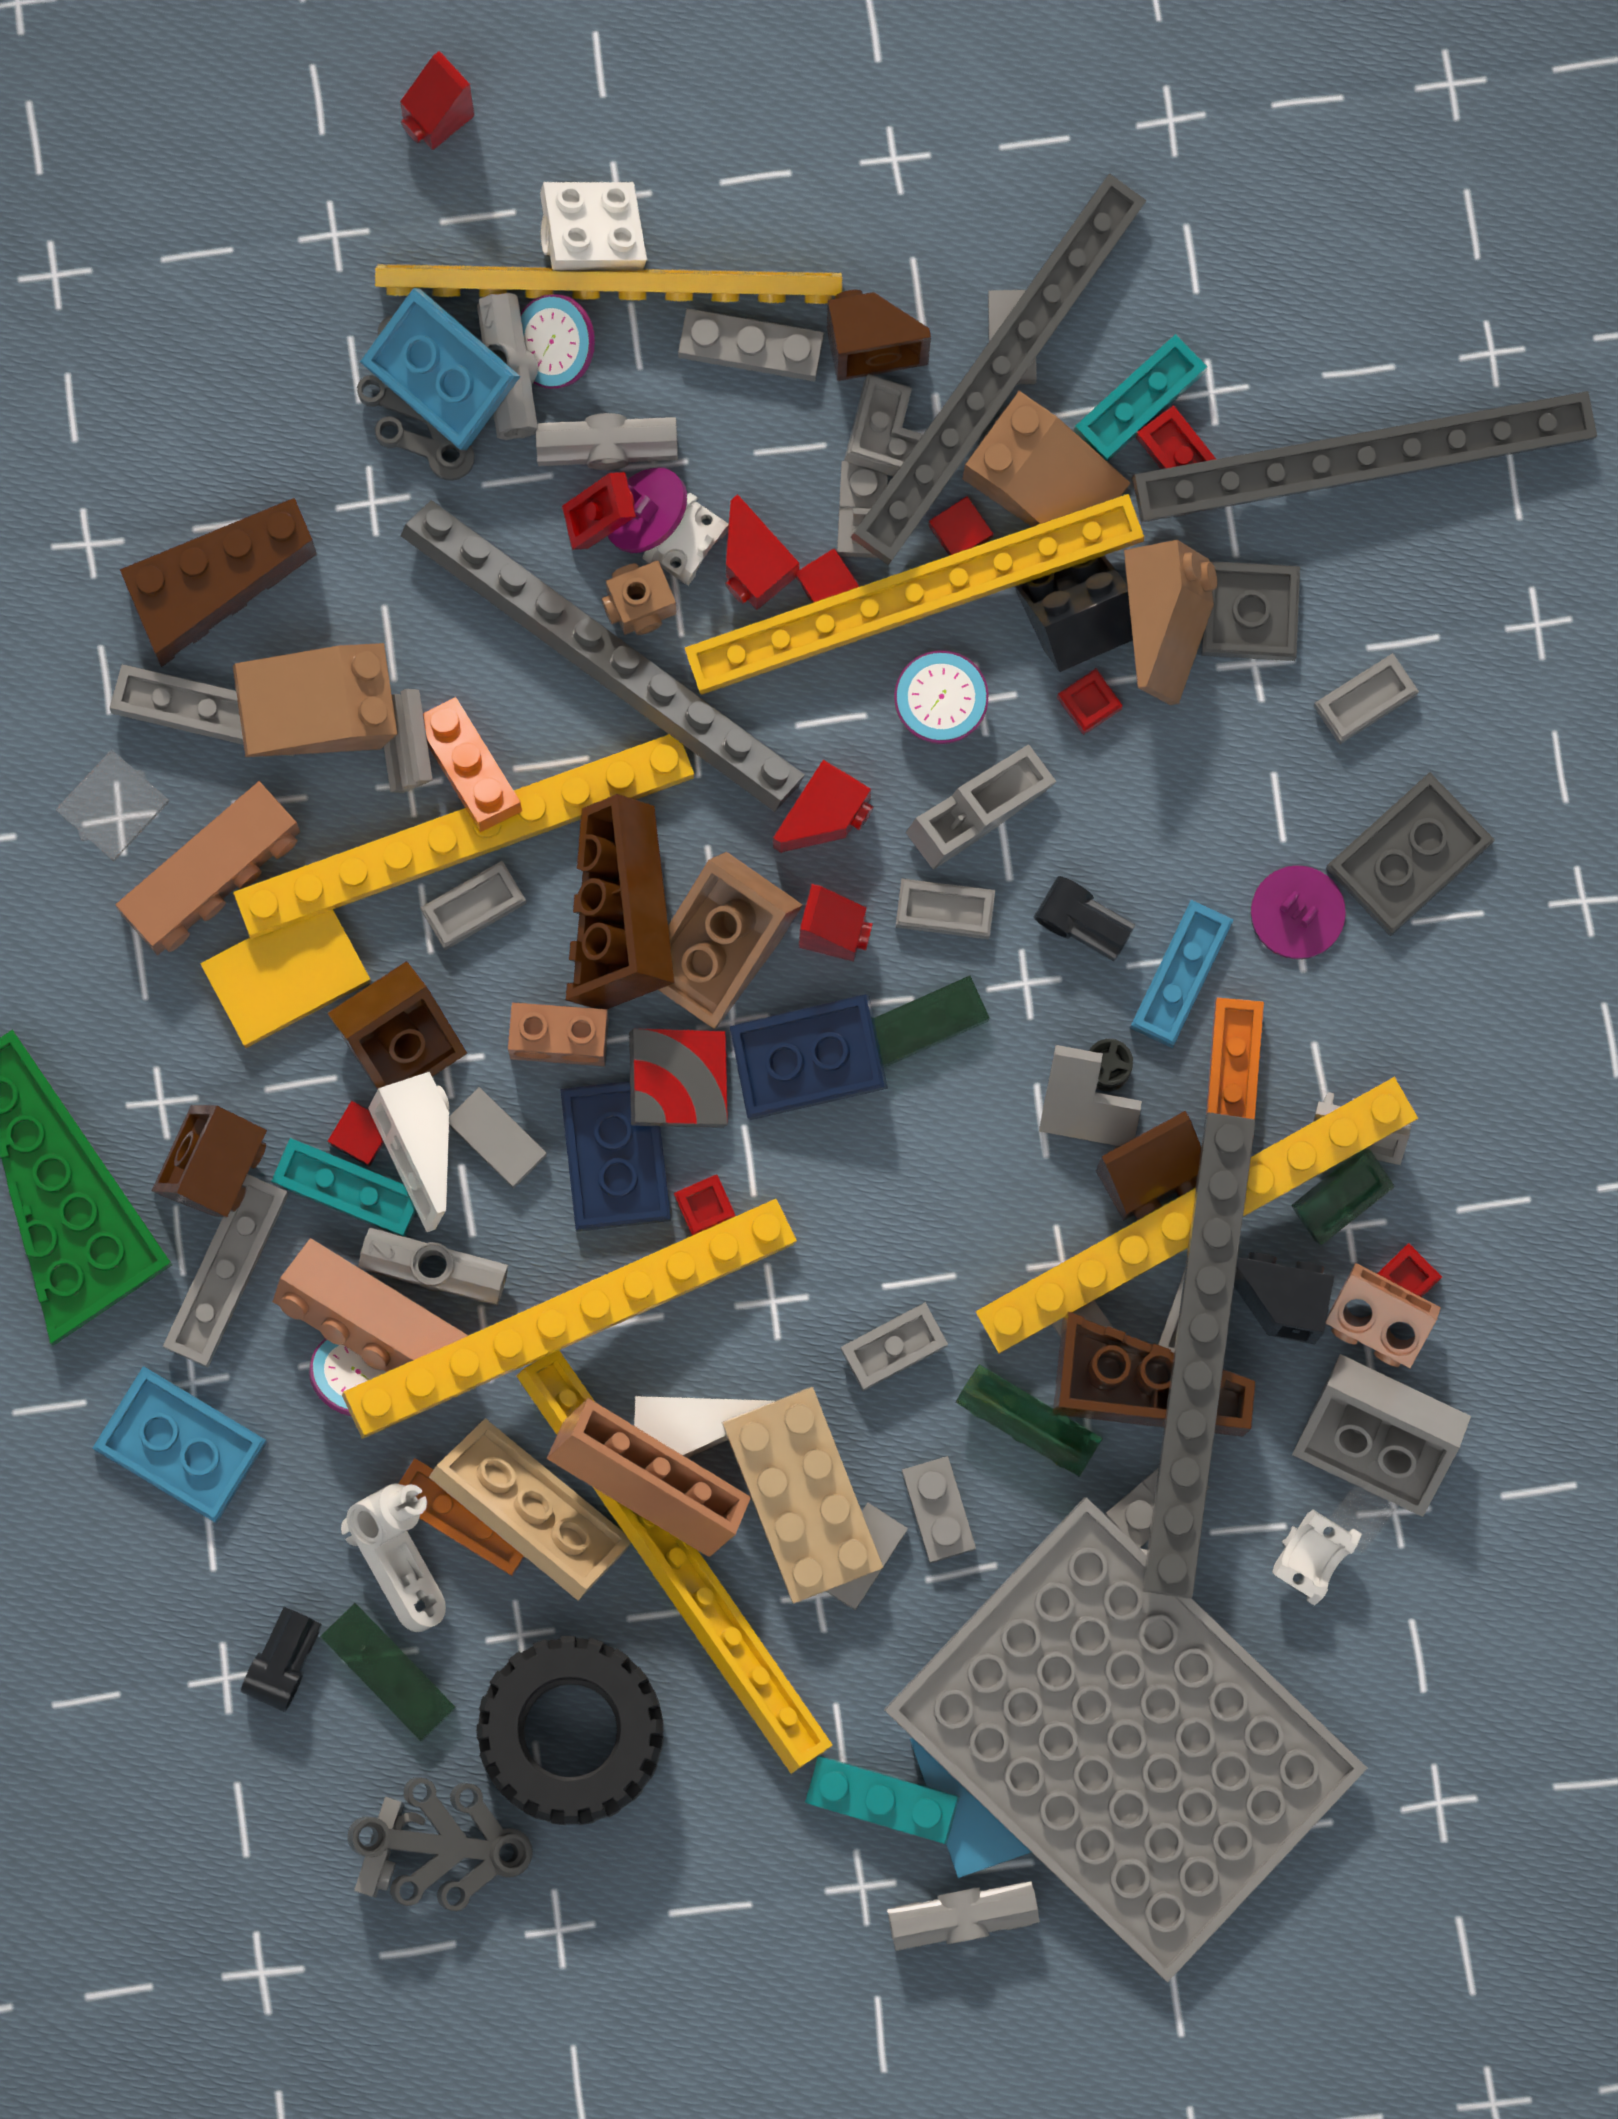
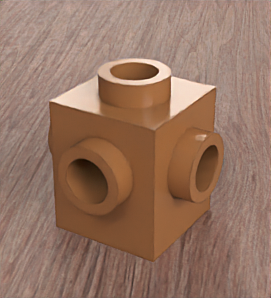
(640, 583)

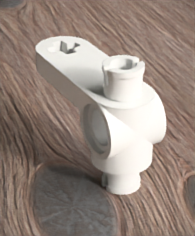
(380, 1532)

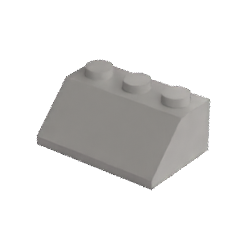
(1371, 1413)

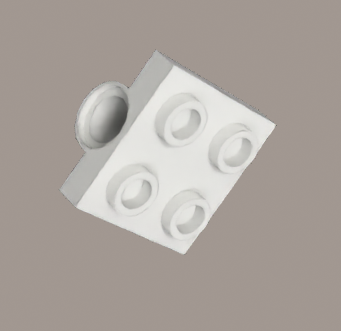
(592, 226)

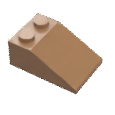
(1040, 466)
(1168, 612)
(316, 701)
(724, 936)

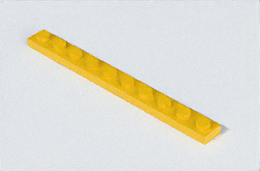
(631, 284)
(914, 594)
(456, 837)
(1168, 1228)
(568, 1318)
(696, 1594)

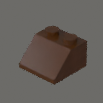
(873, 336)
(397, 1029)
(211, 1160)
(1152, 1167)

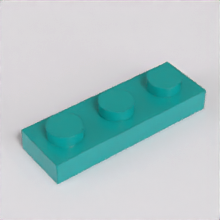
(1141, 398)
(345, 1187)
(882, 1799)

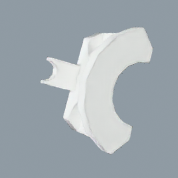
(689, 541)
(1314, 1554)

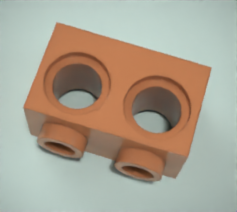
(558, 1034)
(1388, 1305)

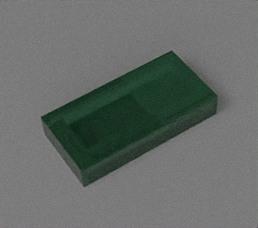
(1342, 1196)

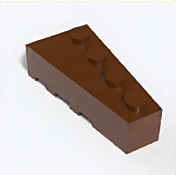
(215, 575)
(620, 906)
(1128, 1380)

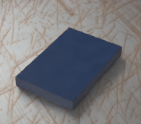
(808, 1057)
(612, 1164)

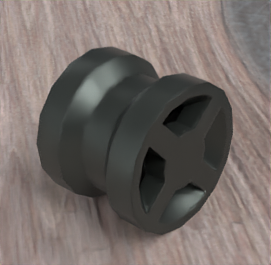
(1115, 1056)

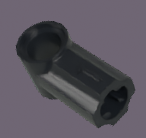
(1072, 912)
(277, 1670)

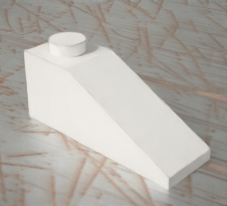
(415, 1130)
(689, 1423)

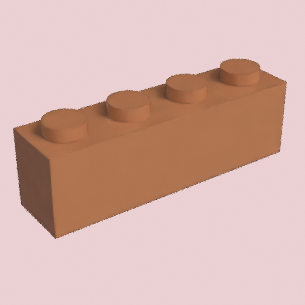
(208, 869)
(359, 1310)
(649, 1477)

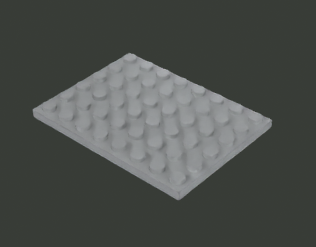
(1125, 1740)

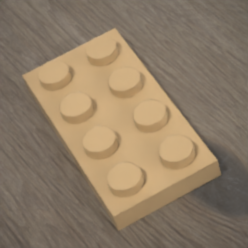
(802, 1495)
(531, 1509)

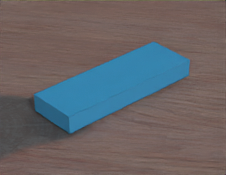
(1181, 973)

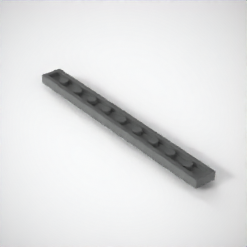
(998, 369)
(1364, 456)
(602, 655)
(1198, 1356)

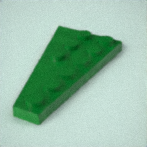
(71, 1213)

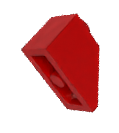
(436, 103)
(755, 558)
(825, 810)
(833, 925)

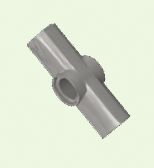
(504, 336)
(606, 441)
(402, 1260)
(963, 1915)

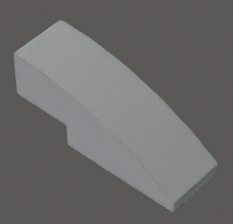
(980, 806)

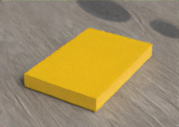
(285, 975)

